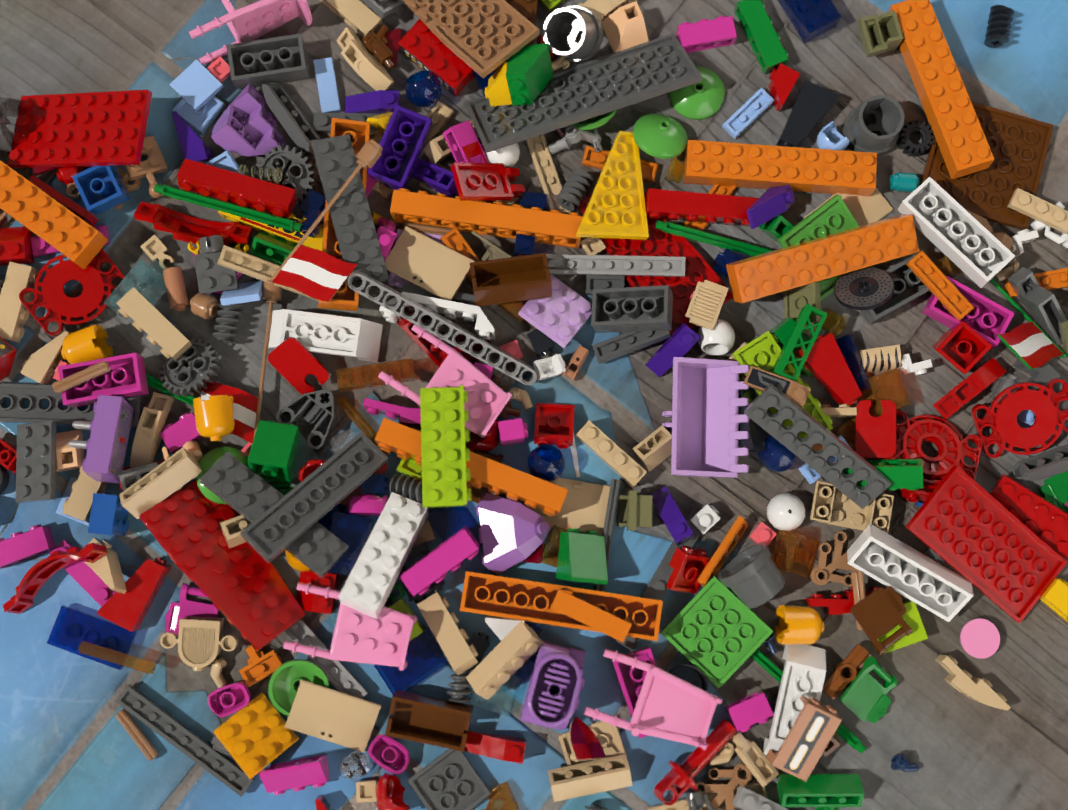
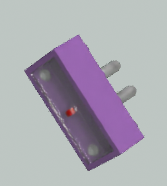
(107, 440)

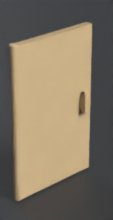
(865, 208)
(434, 264)
(582, 508)
(334, 714)

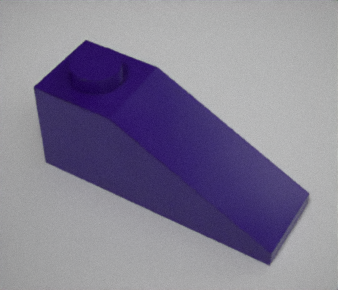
(373, 102)
(191, 145)
(435, 178)
(770, 204)
(676, 346)
(672, 516)

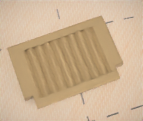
(706, 304)

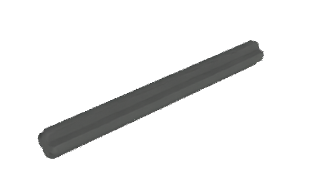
(609, 524)

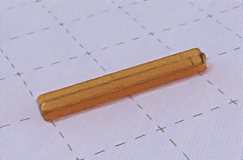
(357, 418)
(117, 657)

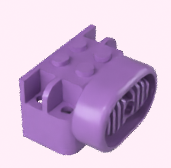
(552, 666)

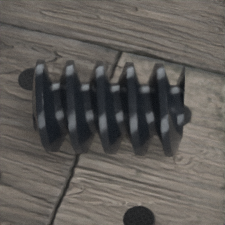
(998, 26)

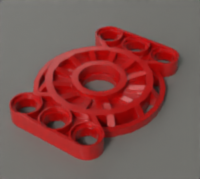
(60, 305)
(1004, 418)
(945, 436)

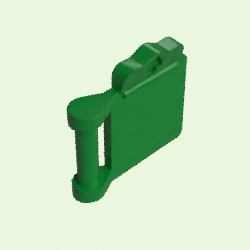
(1056, 490)
(866, 695)

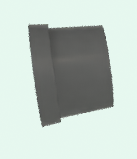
(581, 19)
(889, 121)
(752, 575)

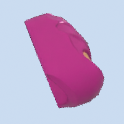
(367, 505)
(229, 698)
(389, 754)

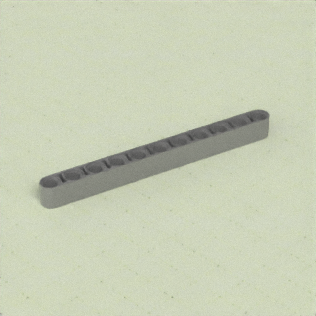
(437, 320)

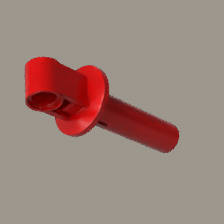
(682, 775)

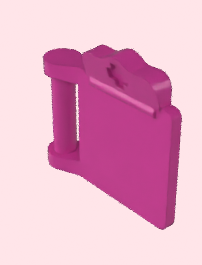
(188, 608)

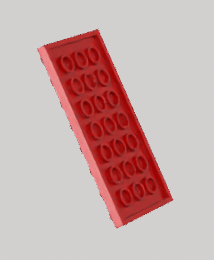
(80, 129)
(986, 544)

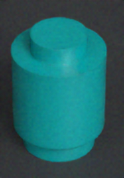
(904, 182)

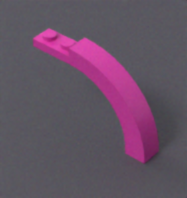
(409, 416)

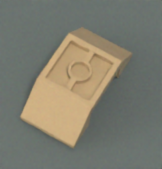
(836, 509)

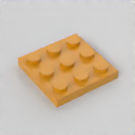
(255, 735)

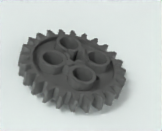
(301, 182)
(191, 369)

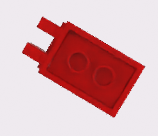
(486, 182)

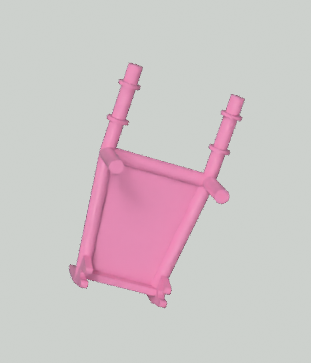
(253, 21)
(484, 396)
(362, 637)
(665, 706)

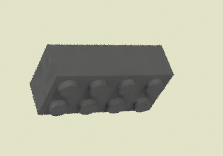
(268, 60)
(906, 288)
(632, 309)

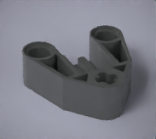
(8, 107)
(302, 404)

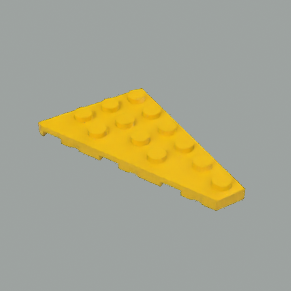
(618, 198)

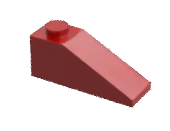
(435, 354)
(496, 746)

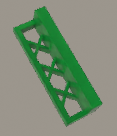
(793, 337)

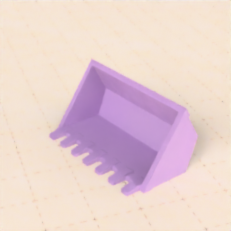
(707, 418)

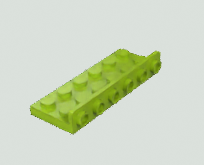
(763, 354)
(444, 447)

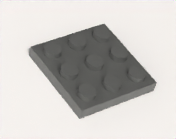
(449, 783)

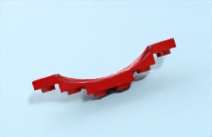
(190, 228)
(43, 570)

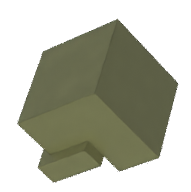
(880, 33)
(635, 511)

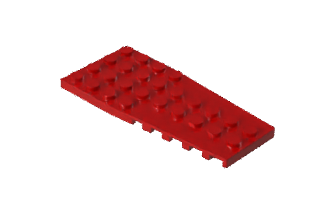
(670, 245)
(232, 578)

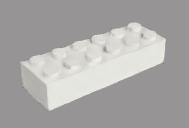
(956, 232)
(383, 555)
(909, 572)

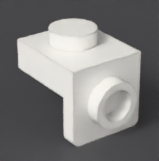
(1023, 237)
(549, 367)
(917, 368)
(705, 518)

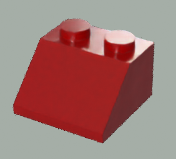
(16, 246)
(962, 346)
(315, 602)

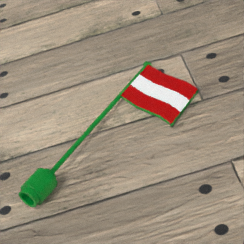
(1029, 340)

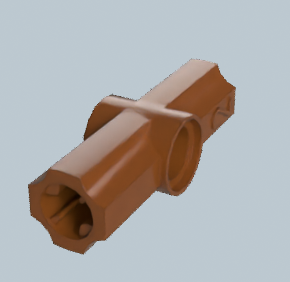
(854, 661)

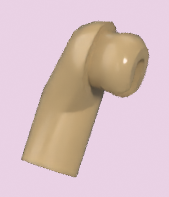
(560, 63)
(1006, 273)
(521, 395)
(216, 672)
(724, 755)

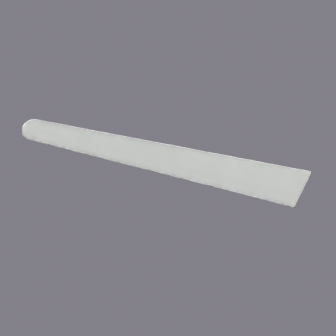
(574, 456)

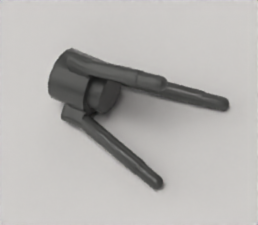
(696, 799)

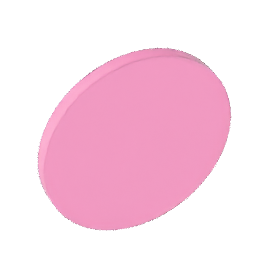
(979, 638)

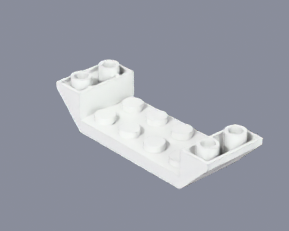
(450, 309)
(327, 333)
(802, 675)

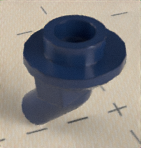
(770, 643)
(900, 762)

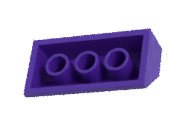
(401, 147)

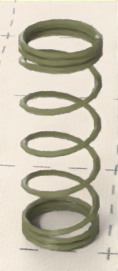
(274, 173)

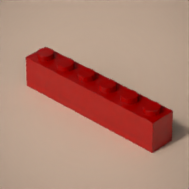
(236, 188)
(698, 206)

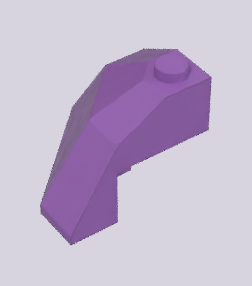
(247, 126)
(508, 532)

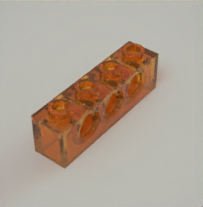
(367, 375)

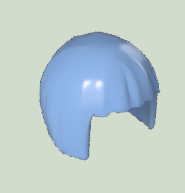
(831, 139)

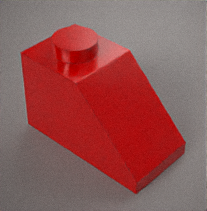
(781, 84)

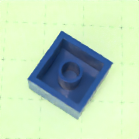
(101, 188)
(108, 515)

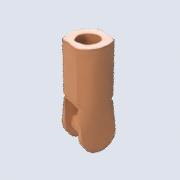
(577, 360)

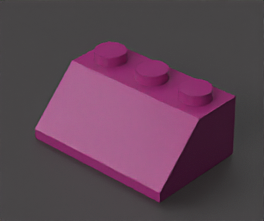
(295, 774)

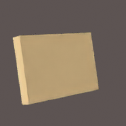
(607, 735)

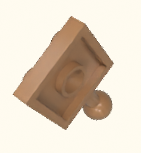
(153, 165)

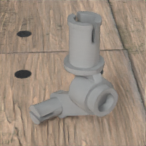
(574, 135)

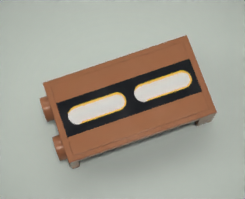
(806, 739)

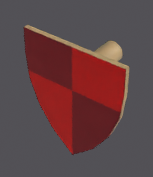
(584, 742)

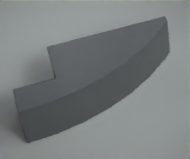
(1039, 302)
(1042, 376)

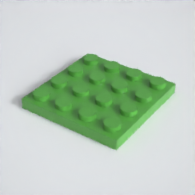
(824, 221)
(716, 631)

